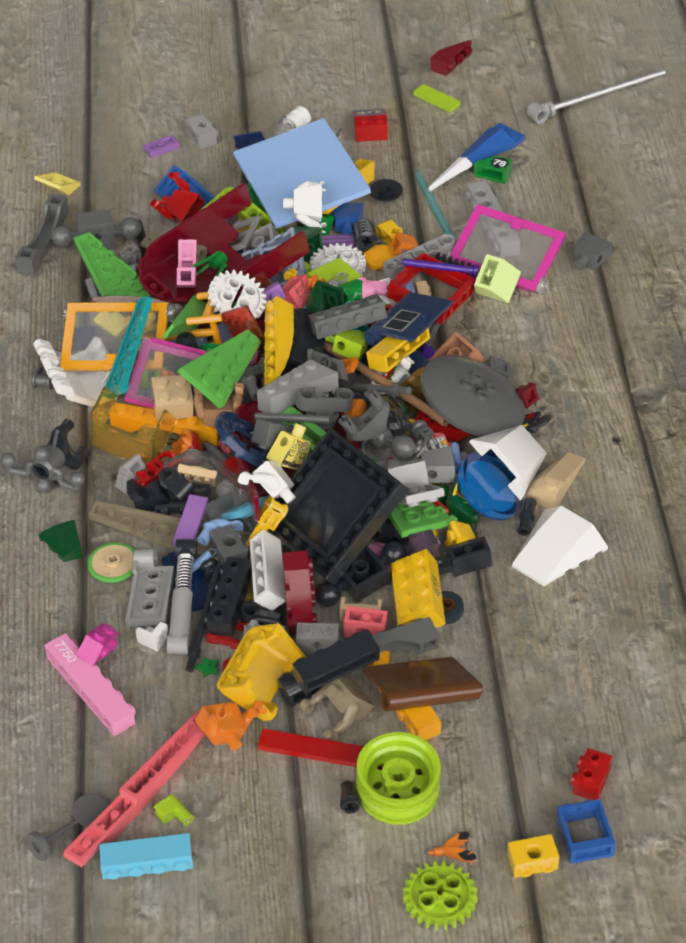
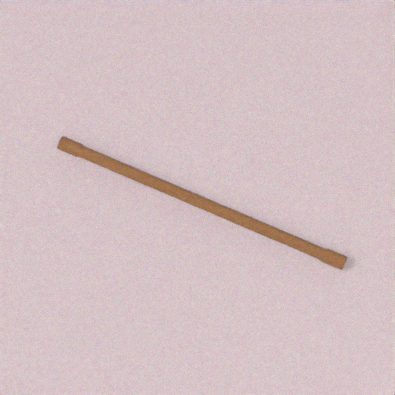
(381, 380)

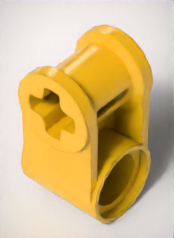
(387, 231)

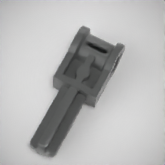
(41, 378)

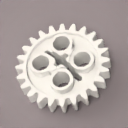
(351, 256)
(224, 290)

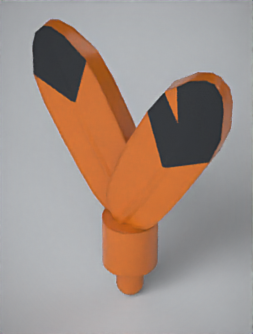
(453, 850)

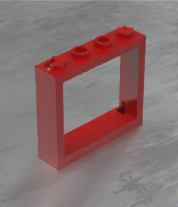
(459, 280)

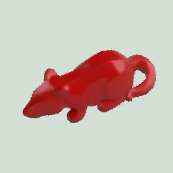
(153, 468)

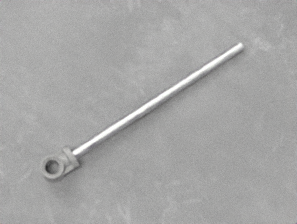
(541, 112)

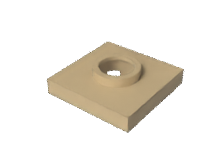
(198, 474)

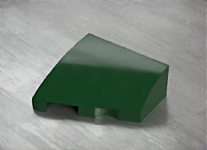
(63, 540)

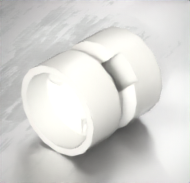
(298, 117)

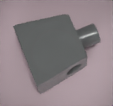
(591, 251)

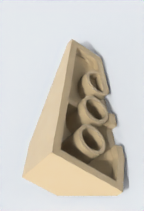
(553, 482)

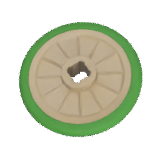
(111, 562)

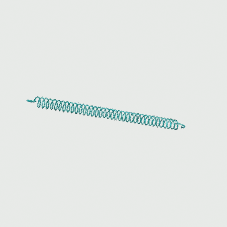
(435, 202)

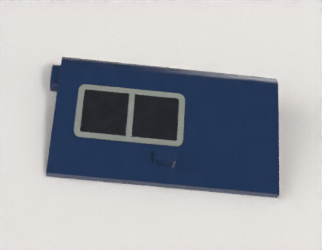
(407, 318)

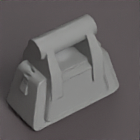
(128, 471)

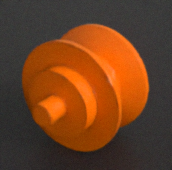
(311, 281)

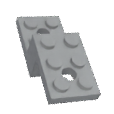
(414, 476)

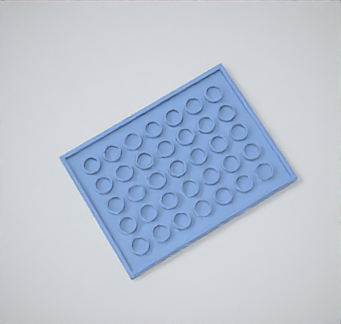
(299, 156)

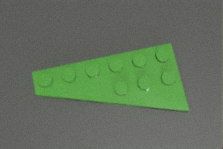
(108, 272)
(221, 367)
(419, 518)

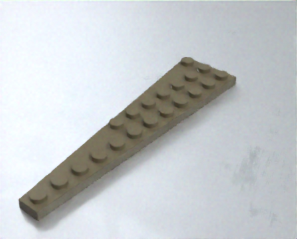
(152, 526)

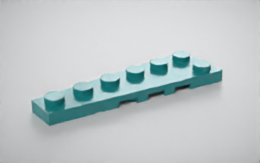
(125, 358)

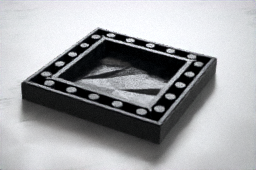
(337, 505)

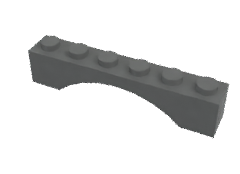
(32, 255)
(413, 637)

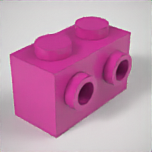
(98, 644)

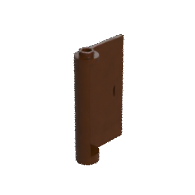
(423, 683)

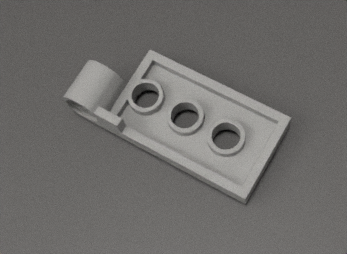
(143, 568)

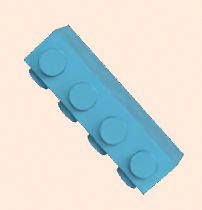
(146, 856)

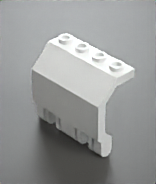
(77, 386)

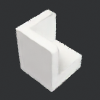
(153, 637)

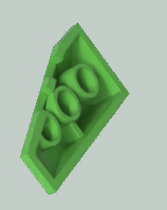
(193, 309)

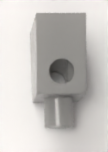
(439, 465)

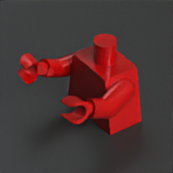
(182, 202)

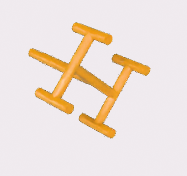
(207, 317)

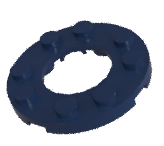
(226, 424)

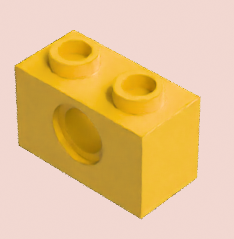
(541, 847)

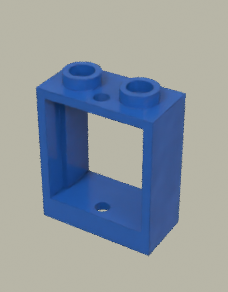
(589, 849)

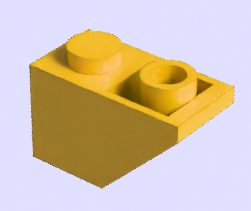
(458, 533)

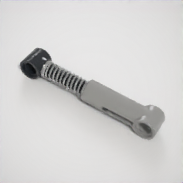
(178, 637)

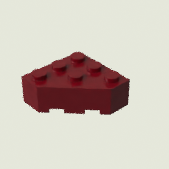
(299, 589)

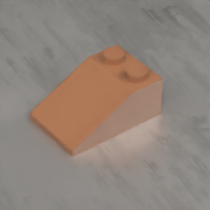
(458, 346)

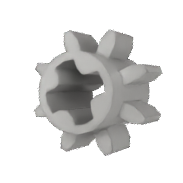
(130, 255)

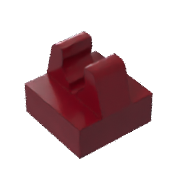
(528, 394)

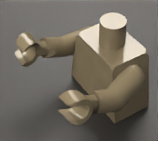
(346, 698)

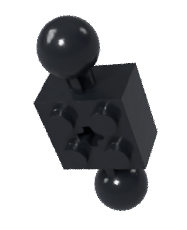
(363, 576)

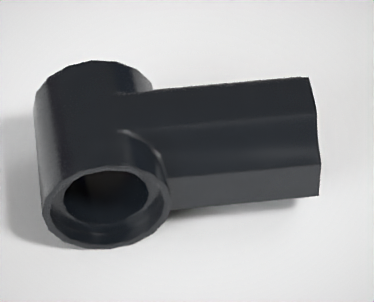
(251, 611)

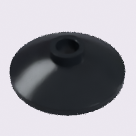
(386, 190)

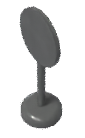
(84, 811)

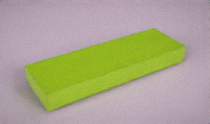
(437, 98)

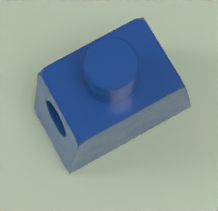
(346, 215)

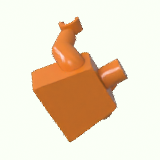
(225, 723)

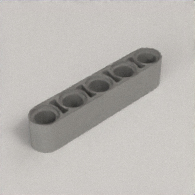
(440, 244)

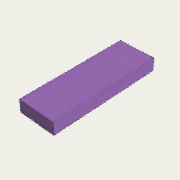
(191, 518)

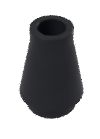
(349, 798)

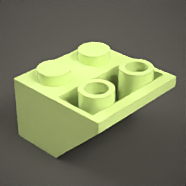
(496, 279)

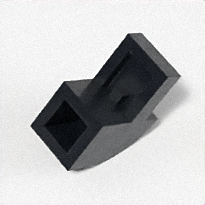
(147, 497)

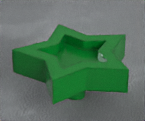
(207, 667)

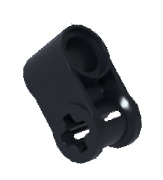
(178, 486)

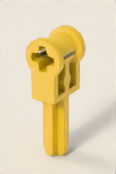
(270, 516)

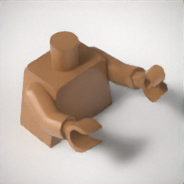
(208, 411)

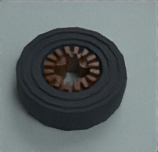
(455, 605)

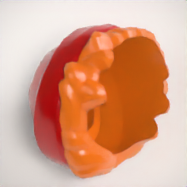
(187, 440)

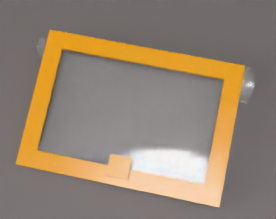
(97, 329)

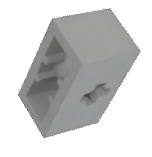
(201, 131)
(316, 636)

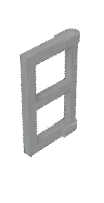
(246, 234)

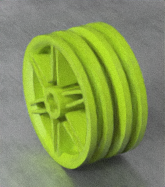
(396, 791)

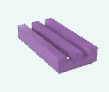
(161, 146)
(340, 239)

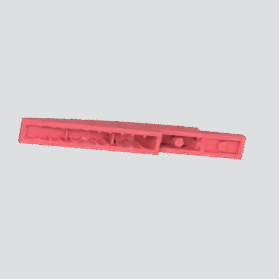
(136, 793)

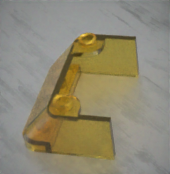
(147, 443)

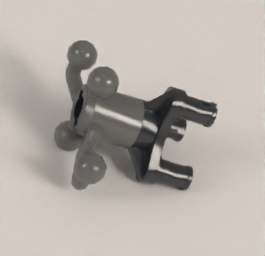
(50, 460)

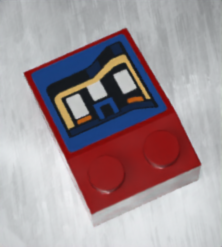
(370, 125)

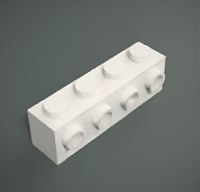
(267, 570)

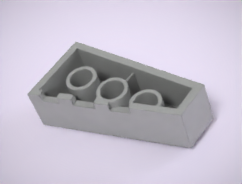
(284, 391)

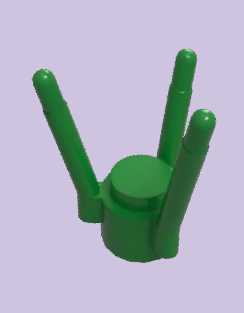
(216, 260)

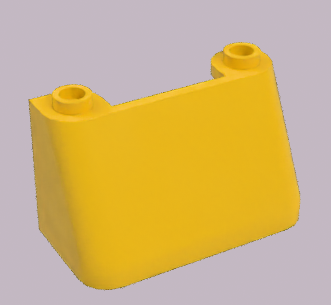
(257, 665)

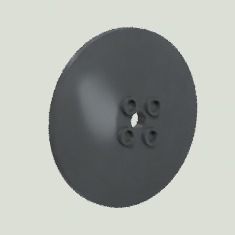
(451, 387)

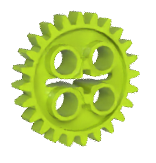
(440, 895)

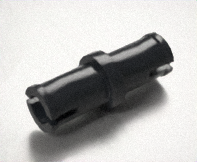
(527, 516)

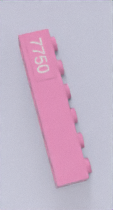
(90, 685)

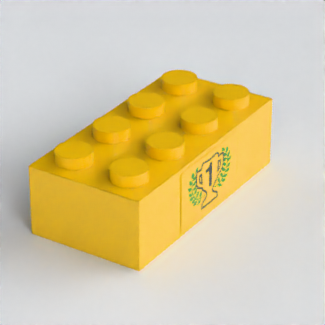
(417, 589)

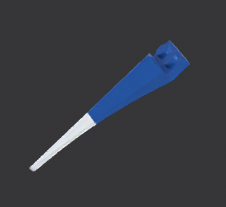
(491, 143)

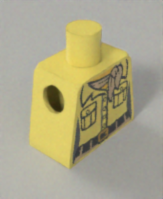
(290, 448)

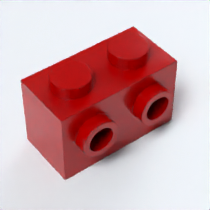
(592, 774)

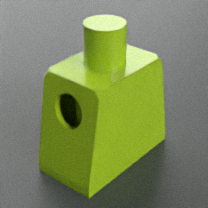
(349, 343)

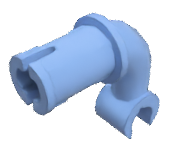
(204, 537)

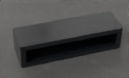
(335, 661)

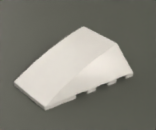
(517, 451)
(557, 544)

